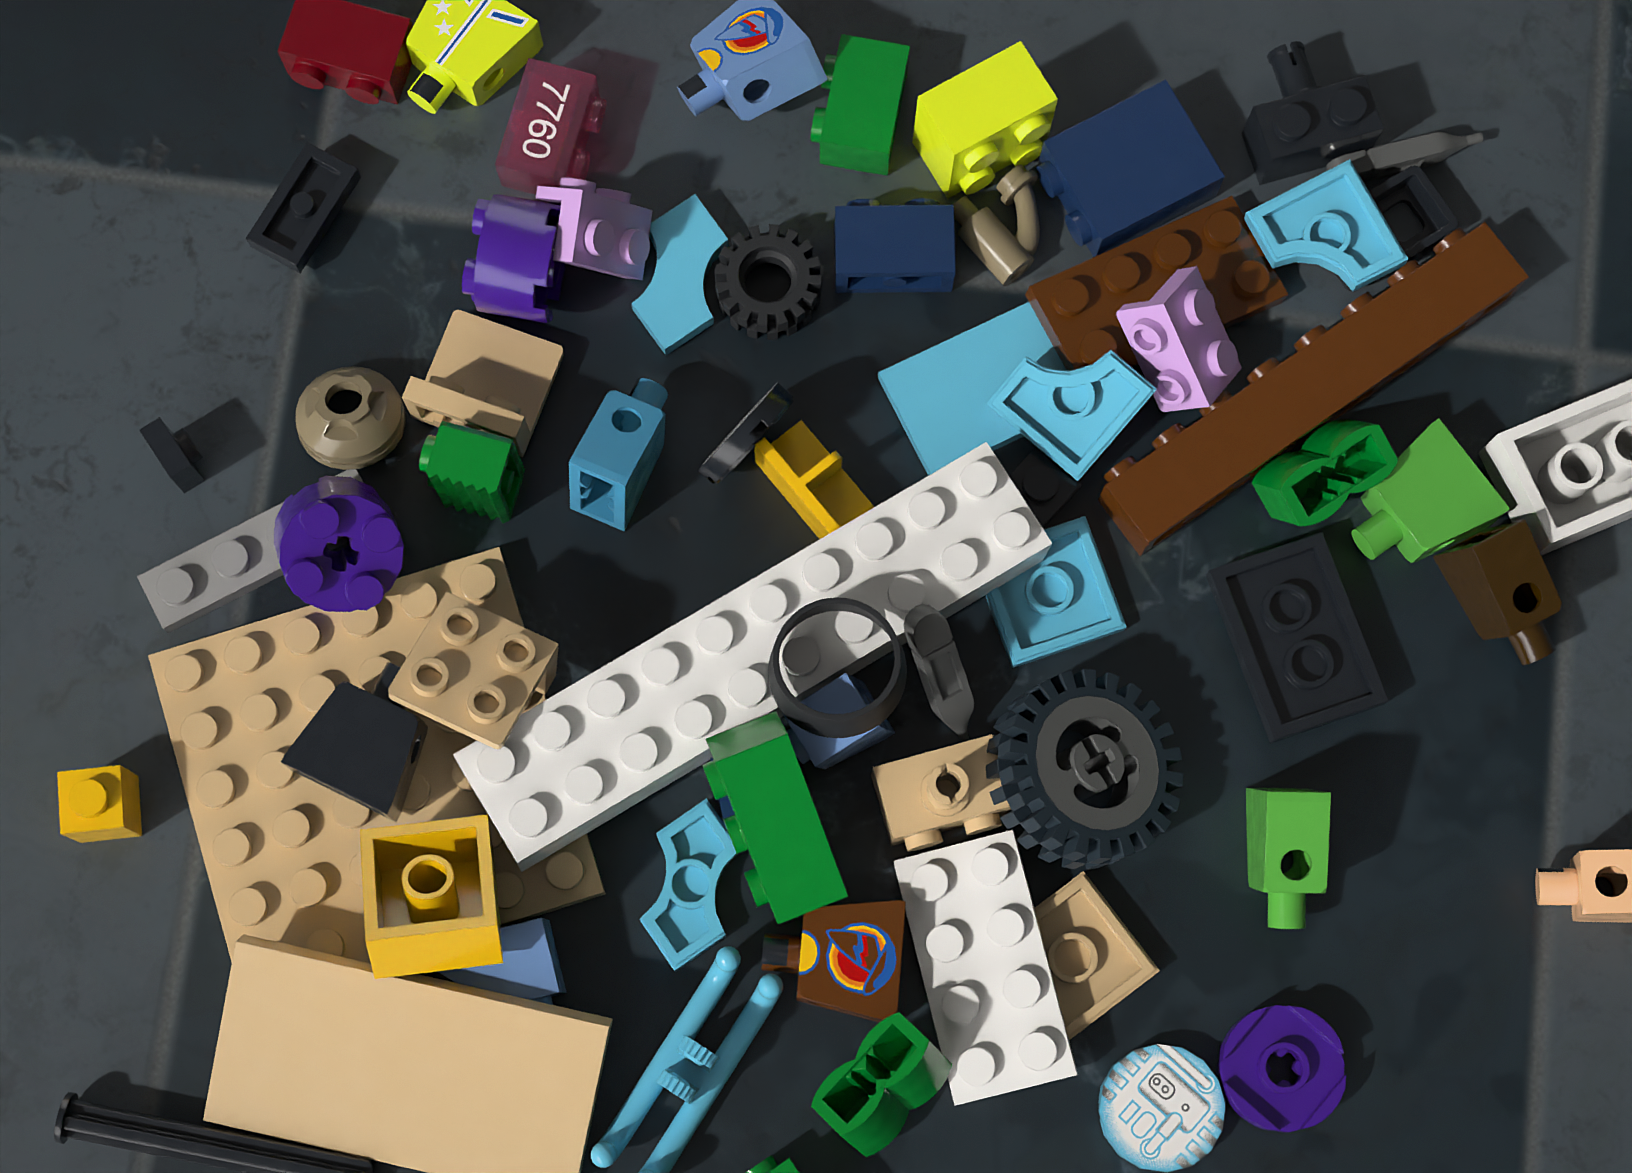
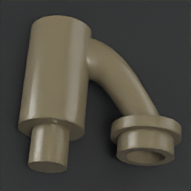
(990, 240)

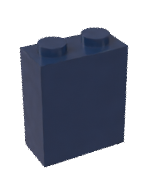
(1128, 169)

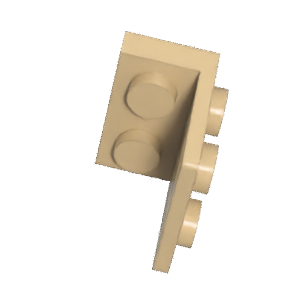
(486, 379)
(474, 671)

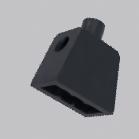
(361, 746)

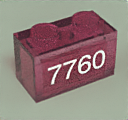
(549, 127)

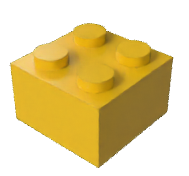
(430, 896)

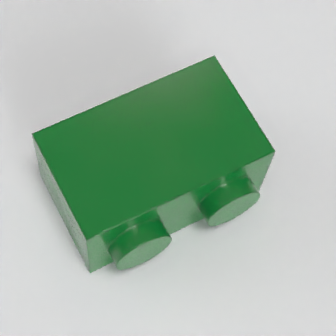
(862, 104)

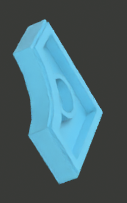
(1329, 225)
(1072, 411)

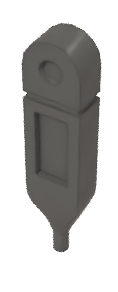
(1397, 156)
(940, 667)

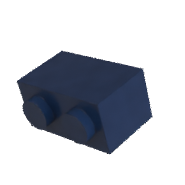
(894, 247)

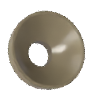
(355, 437)

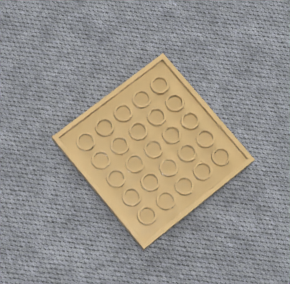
(285, 847)

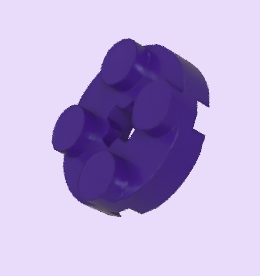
(1318, 1068)

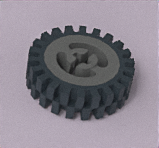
(1118, 751)

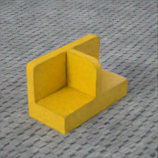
(811, 479)

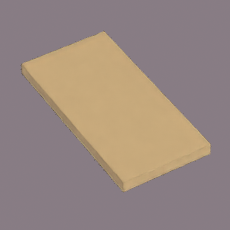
(402, 1065)

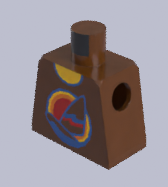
(844, 958)

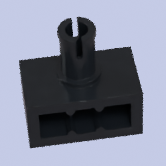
(1310, 120)

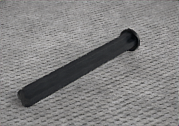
(196, 1142)

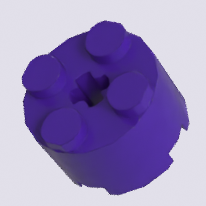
(514, 258)
(343, 578)

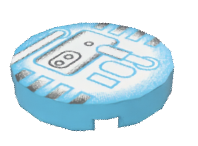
(1161, 1108)

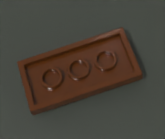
(1083, 301)

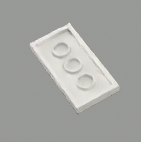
(985, 967)

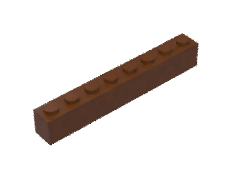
(1310, 388)

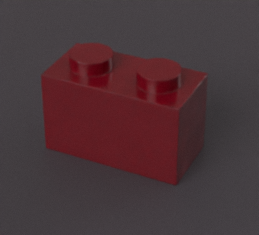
(347, 49)

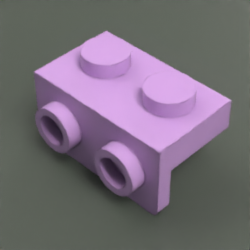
(599, 228)
(1181, 343)

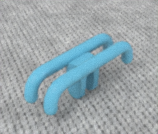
(689, 1067)

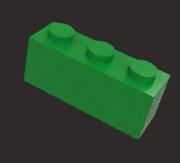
(773, 818)

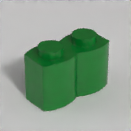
(1332, 463)
(875, 1091)

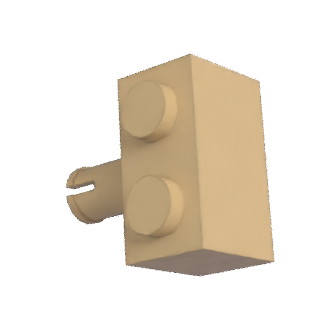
(938, 794)

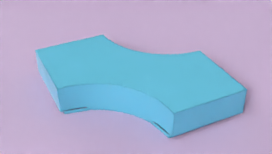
(674, 301)
(685, 914)

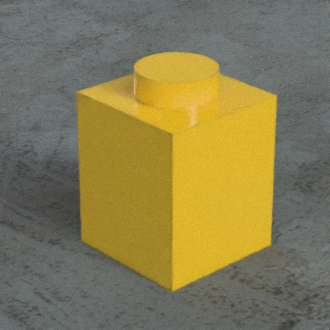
(99, 804)

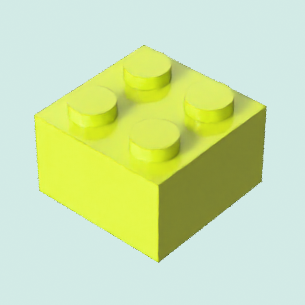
(984, 121)

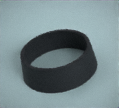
(845, 724)

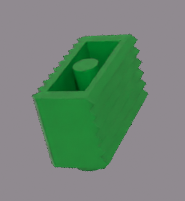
(473, 470)

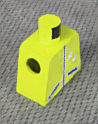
(468, 49)

